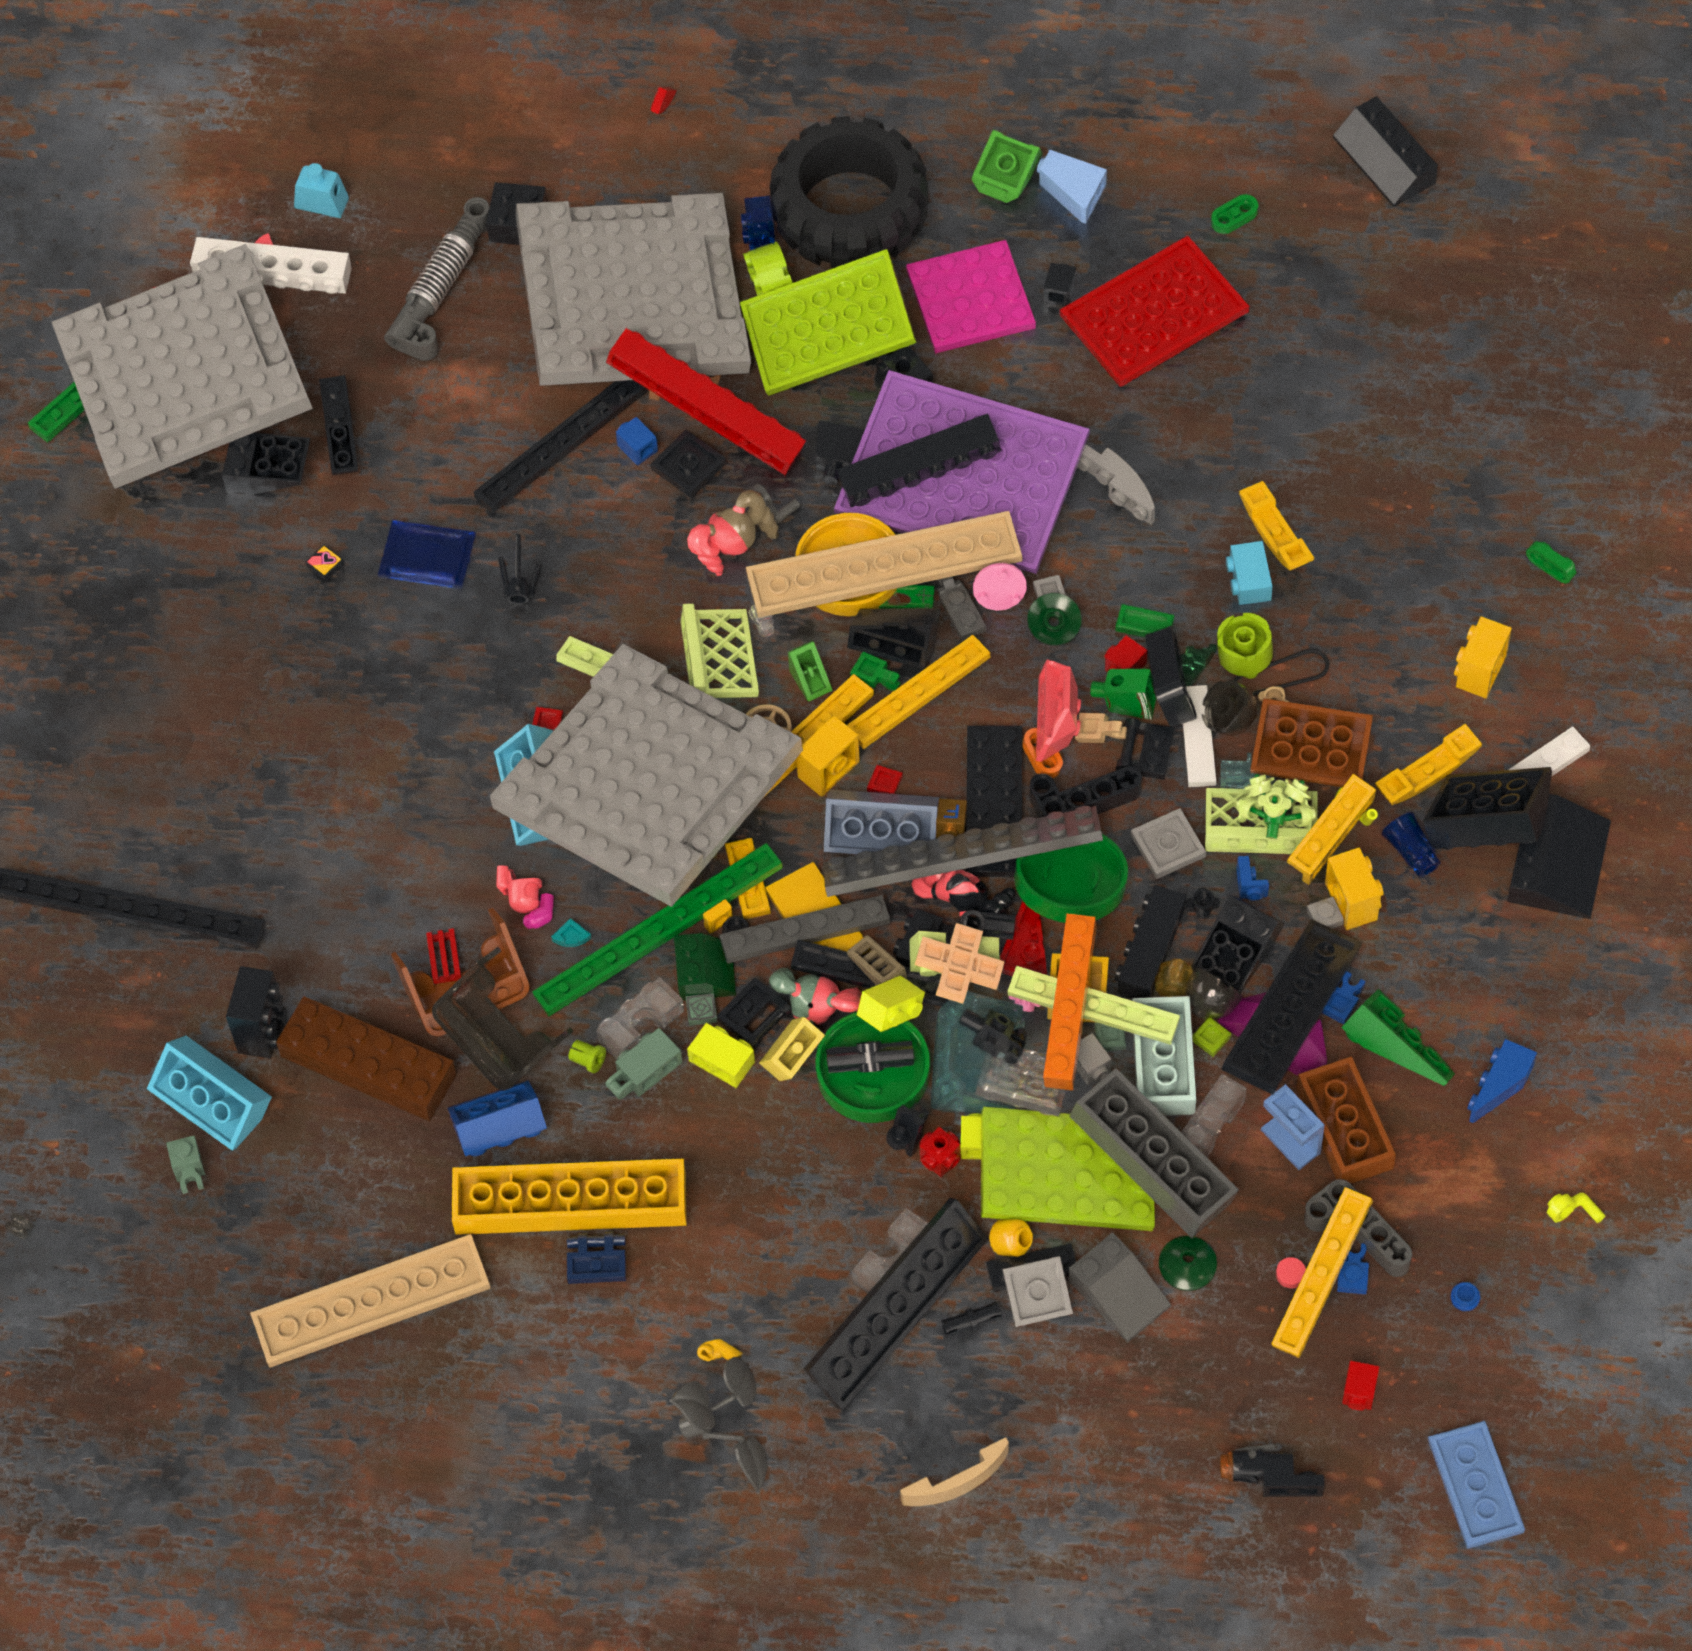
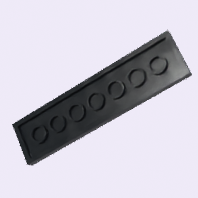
(1291, 1007)
(896, 1304)

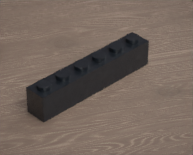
(919, 460)

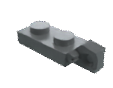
(960, 608)

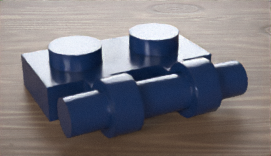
(596, 1265)

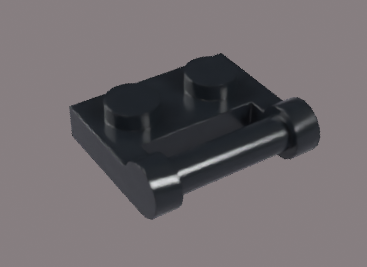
(1154, 749)
(748, 1007)

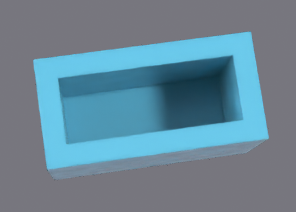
(1250, 573)

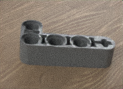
(1371, 1226)

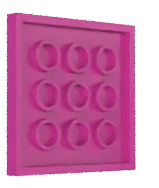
(970, 296)

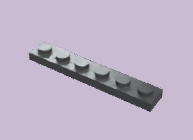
(806, 927)

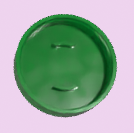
(1073, 880)
(877, 1094)

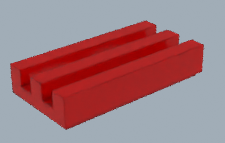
(441, 937)

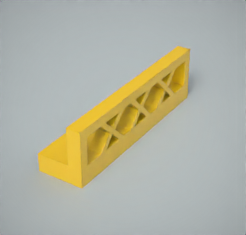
(1332, 828)

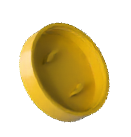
(840, 531)

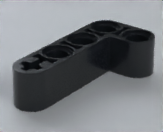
(1169, 677)
(1122, 785)

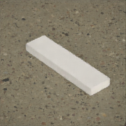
(1198, 744)

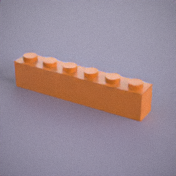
(1070, 1002)

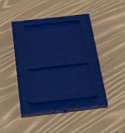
(427, 554)

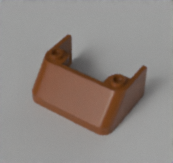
(506, 969)

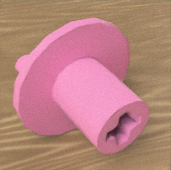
(999, 586)

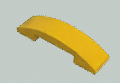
(1273, 527)
(1430, 768)

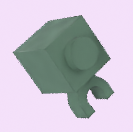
(186, 1162)

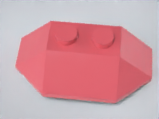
(1056, 709)

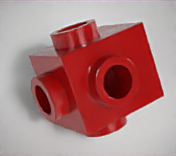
(940, 1151)

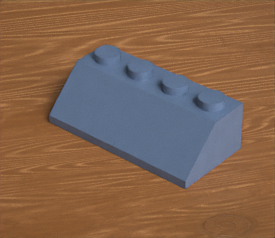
(877, 820)

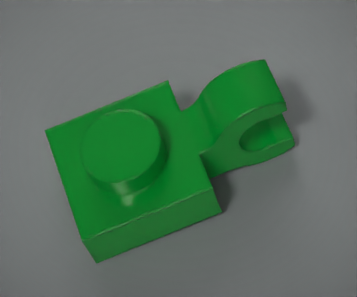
(873, 670)

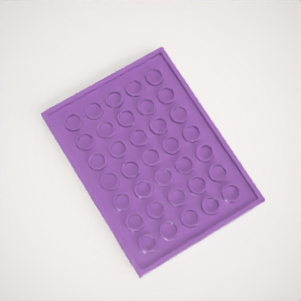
(1024, 478)

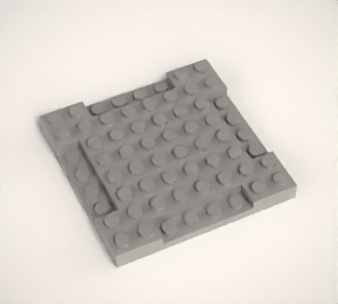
(633, 268)
(181, 367)
(647, 776)

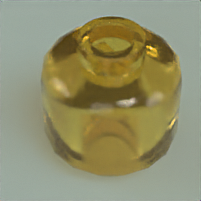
(1172, 978)

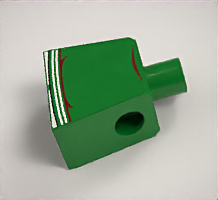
(1127, 692)

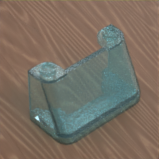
(958, 1061)

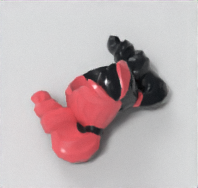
(964, 893)

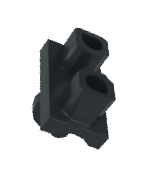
(907, 1128)

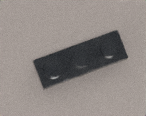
(995, 1266)

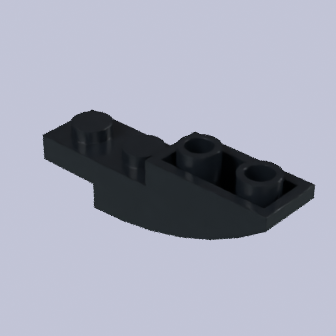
(339, 425)

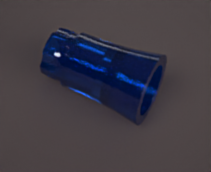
(1411, 843)

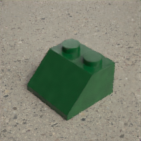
(702, 966)

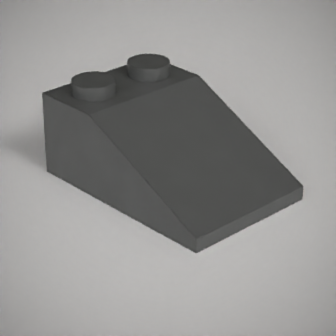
(1118, 1287)

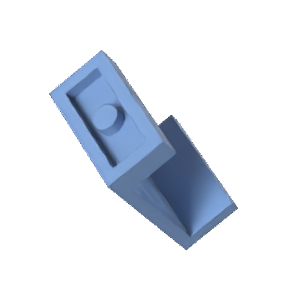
(1294, 1127)

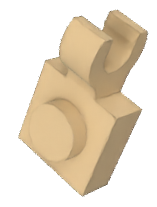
(1096, 726)

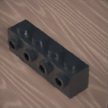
(1151, 942)

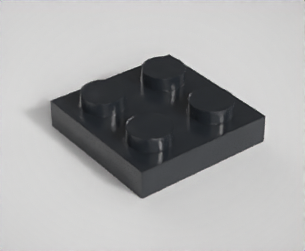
(688, 463)

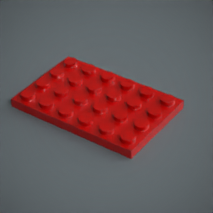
(1154, 311)

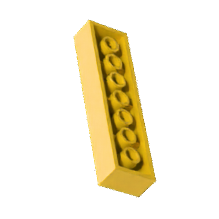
(569, 1196)

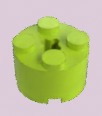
(767, 268)
(1245, 645)

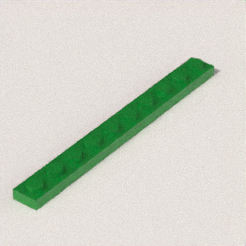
(656, 930)

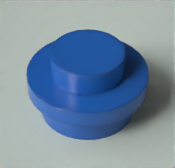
(1465, 1296)

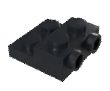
(919, 922)

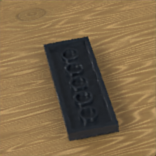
(994, 785)

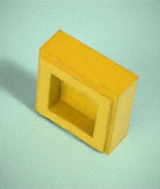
(716, 916)

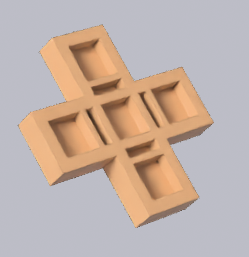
(959, 963)

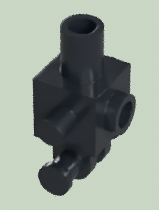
(995, 1034)

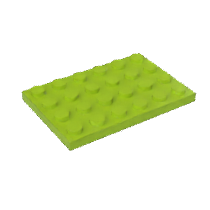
(827, 322)
(1054, 1173)

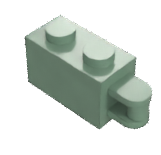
(644, 1064)

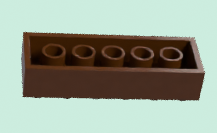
(366, 1058)

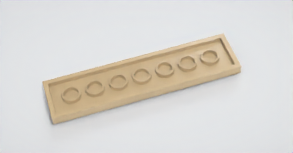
(370, 1300)

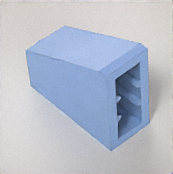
(1072, 183)

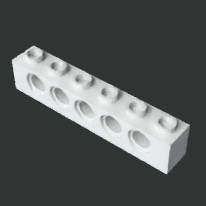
(289, 265)

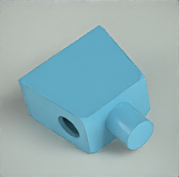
(320, 191)

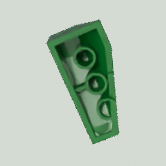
(1381, 1030)

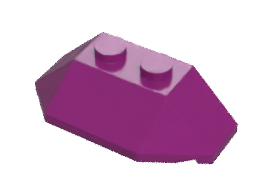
(1312, 1052)

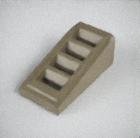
(893, 967)

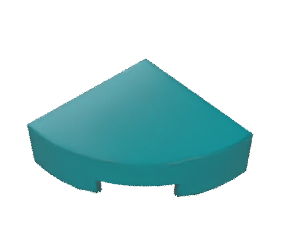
(571, 935)

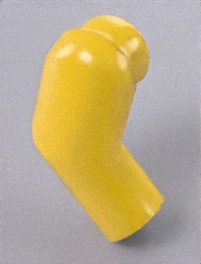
(717, 1349)

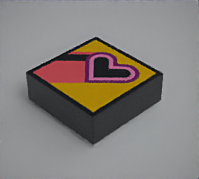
(324, 562)

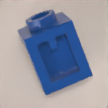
(1248, 886)

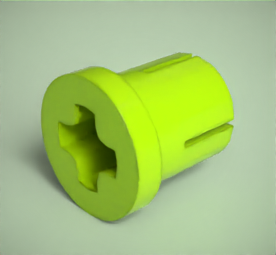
(587, 1055)

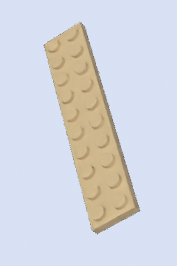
(883, 564)

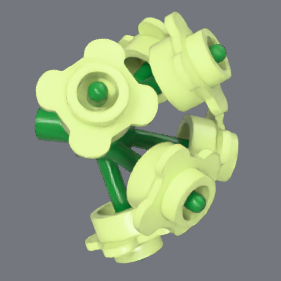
(1276, 801)

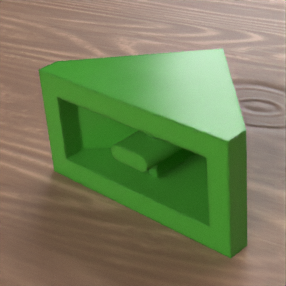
(808, 671)

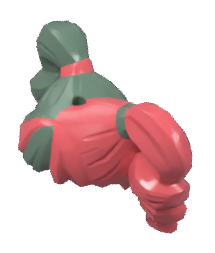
(816, 990)

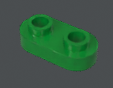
(1232, 214)
(1551, 562)

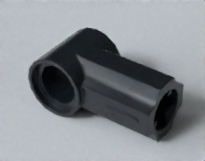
(993, 924)

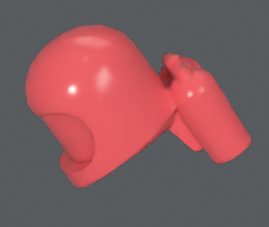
(521, 893)

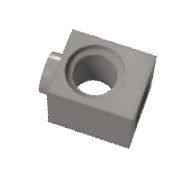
(1093, 1060)

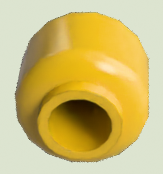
(1010, 1237)

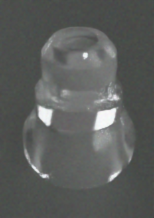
(763, 624)

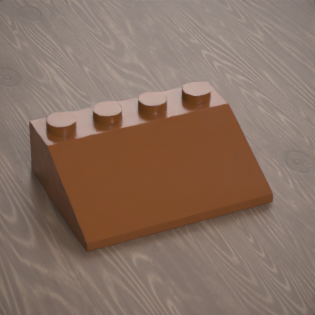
(1310, 743)

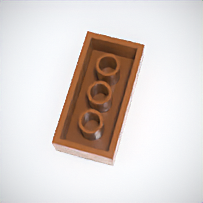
(1352, 1129)

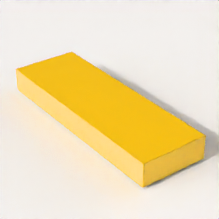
(754, 901)

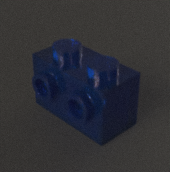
(757, 222)

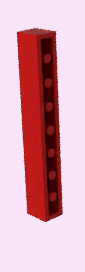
(705, 401)

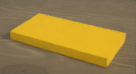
(805, 893)

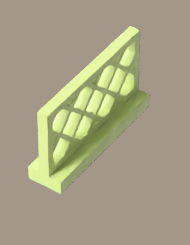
(695, 650)
(1248, 839)

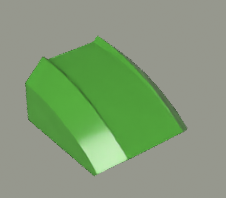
(1005, 167)

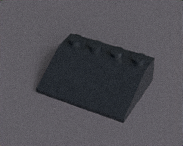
(1489, 808)
(1564, 863)

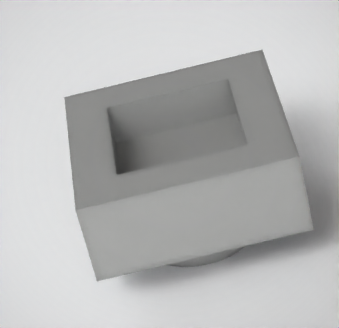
(1048, 585)
(1326, 913)

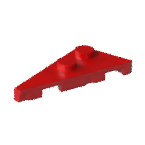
(1027, 944)

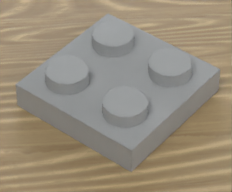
(1168, 843)
(1037, 1291)

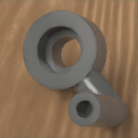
(782, 513)

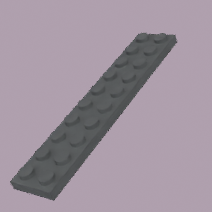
(962, 851)

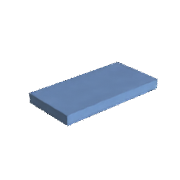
(1476, 1484)

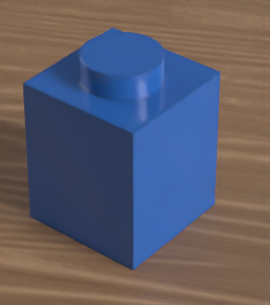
(636, 441)

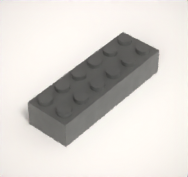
(1154, 1152)

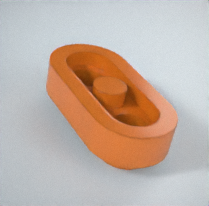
(1054, 762)

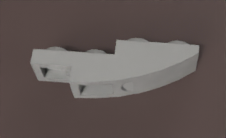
(1124, 484)

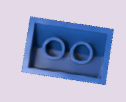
(497, 1119)

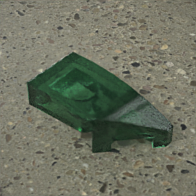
(1195, 662)

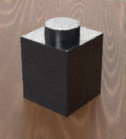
(1059, 284)

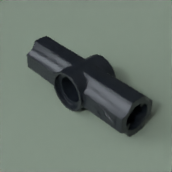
(870, 1056)

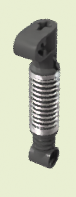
(422, 300)

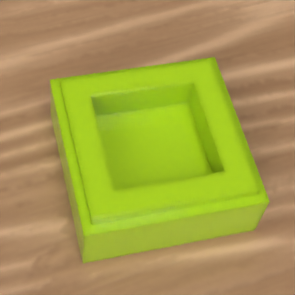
(1211, 1037)

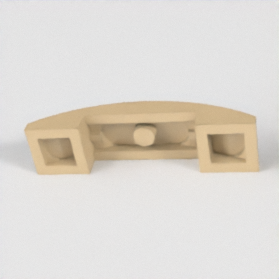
(923, 1494)

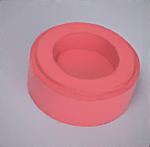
(1290, 1272)

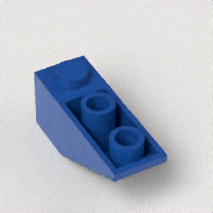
(1507, 1076)

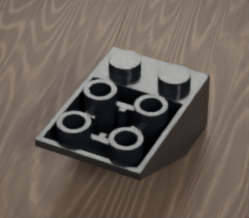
(264, 463)
(1237, 943)

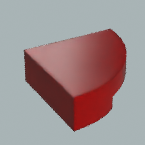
(662, 99)

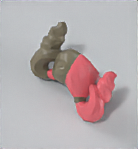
(732, 530)

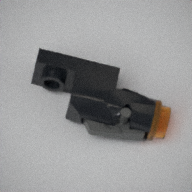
(1273, 1469)

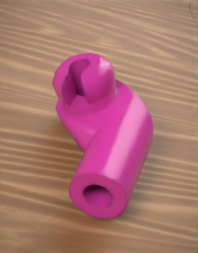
(541, 915)

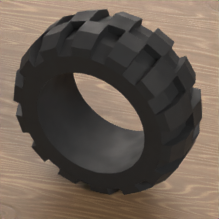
(848, 149)

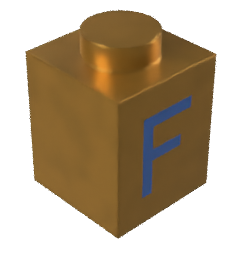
(951, 817)

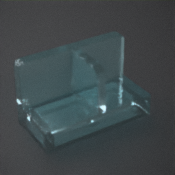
(1237, 773)

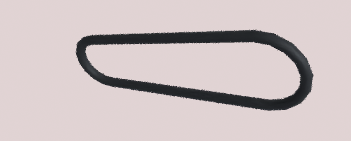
(1298, 681)

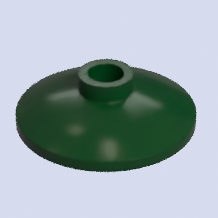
(1054, 607)
(1186, 1275)

